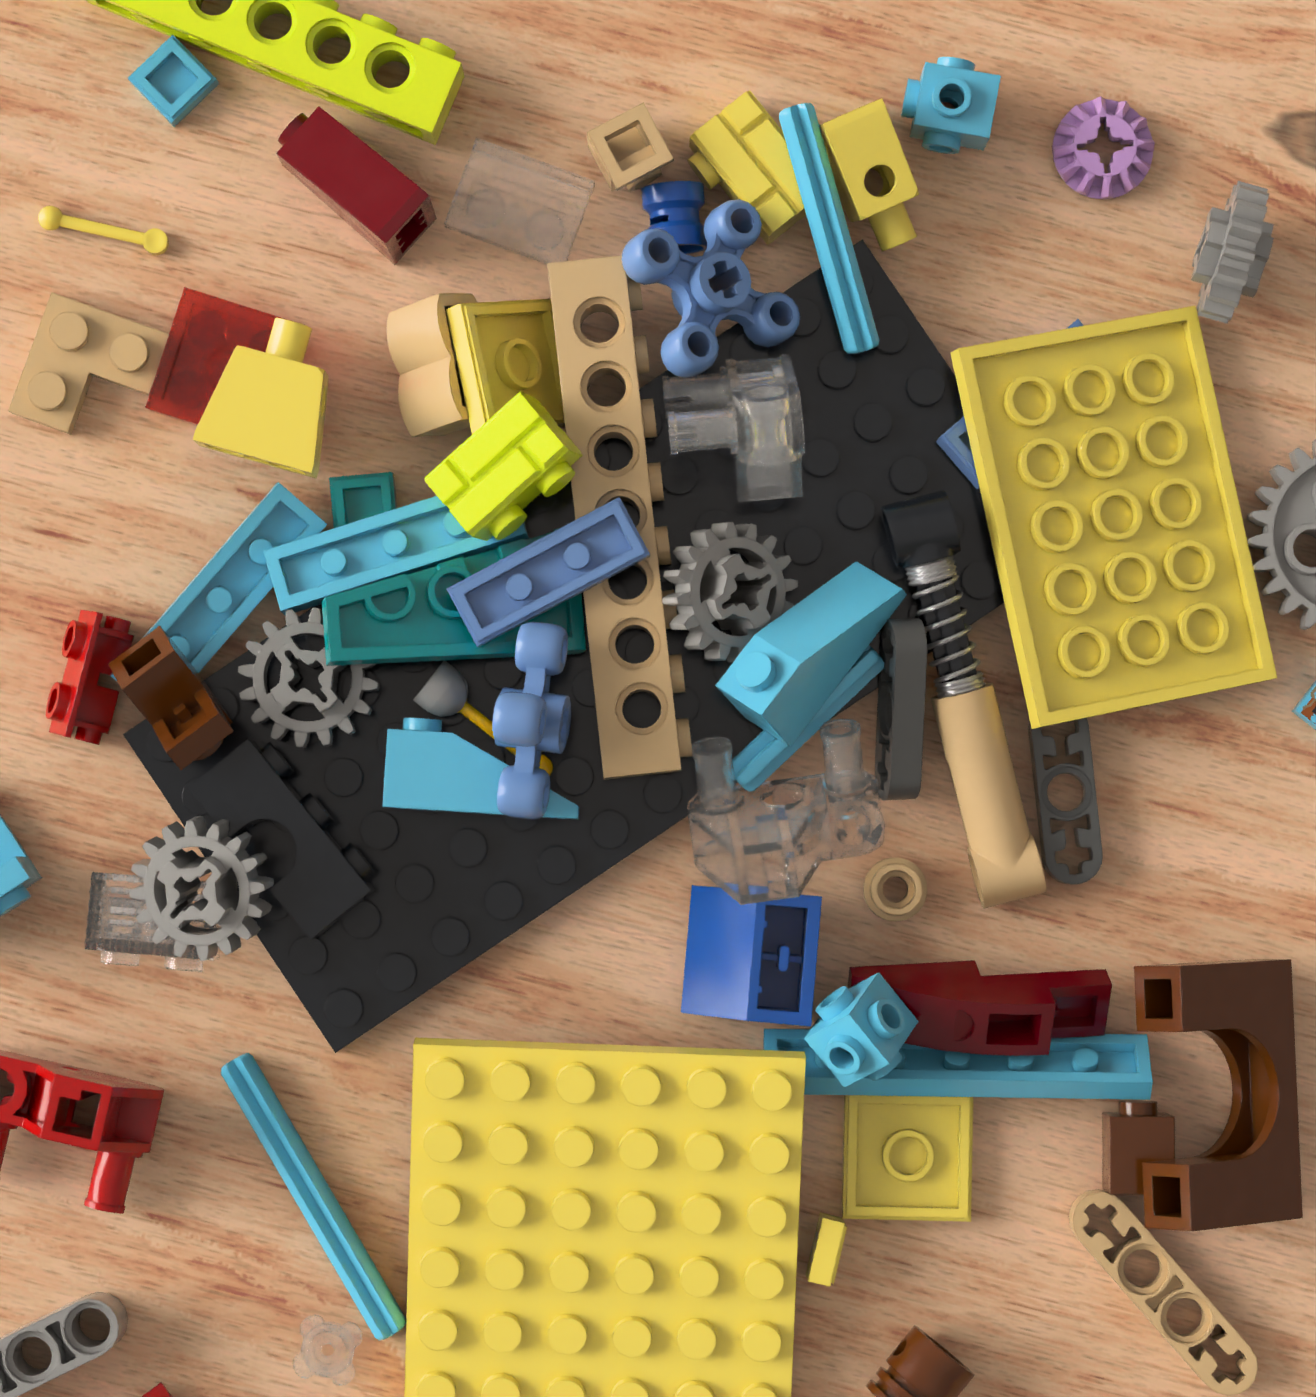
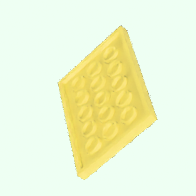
(1113, 516)

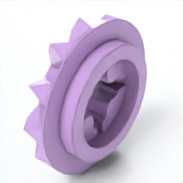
(1083, 169)

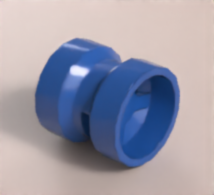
(676, 209)

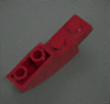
(995, 1012)

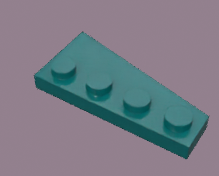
(417, 621)

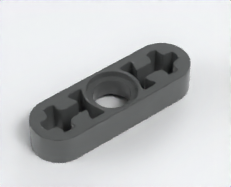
(901, 709)
(1084, 838)

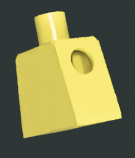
(864, 142)
(269, 404)

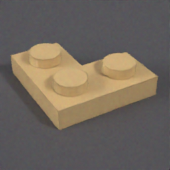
(71, 349)

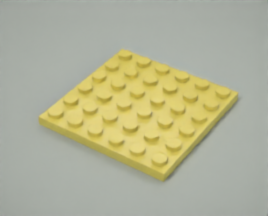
(602, 1220)

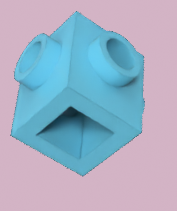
(967, 90)
(861, 1030)

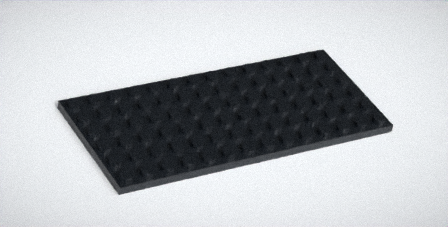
(470, 880)

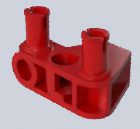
(46, 1106)

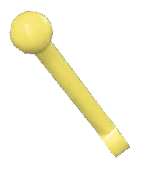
(154, 240)

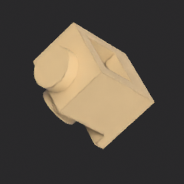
(629, 149)

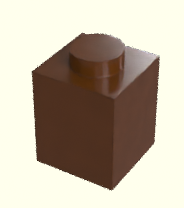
(1133, 1137)

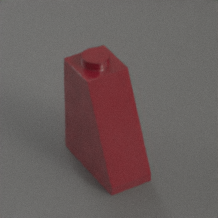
(356, 183)

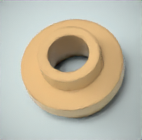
(914, 881)

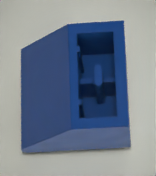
(751, 958)

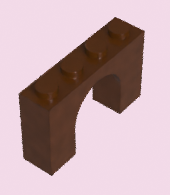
(1255, 1163)

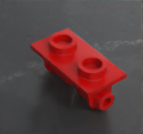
(79, 698)

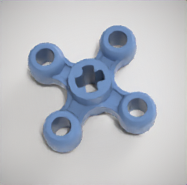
(710, 288)
(532, 720)

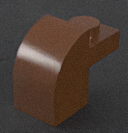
(172, 698)

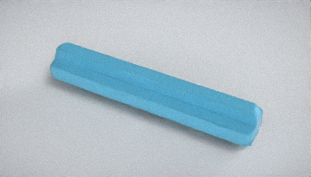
(768, 753)

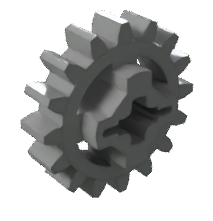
(1232, 252)
(709, 579)
(284, 695)
(179, 875)

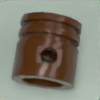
(921, 1370)

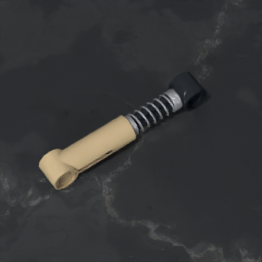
(966, 709)

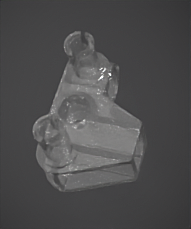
(750, 410)
(774, 849)

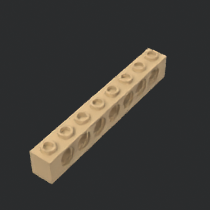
(576, 292)

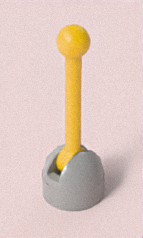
(448, 693)

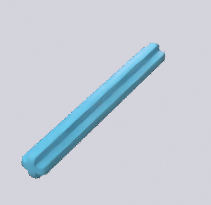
(313, 1196)

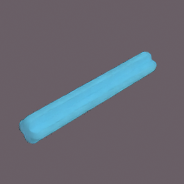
(829, 228)

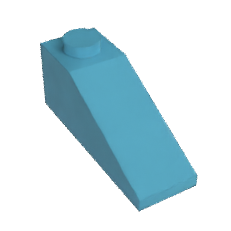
(808, 651)
(447, 773)

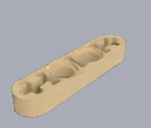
(1165, 1289)

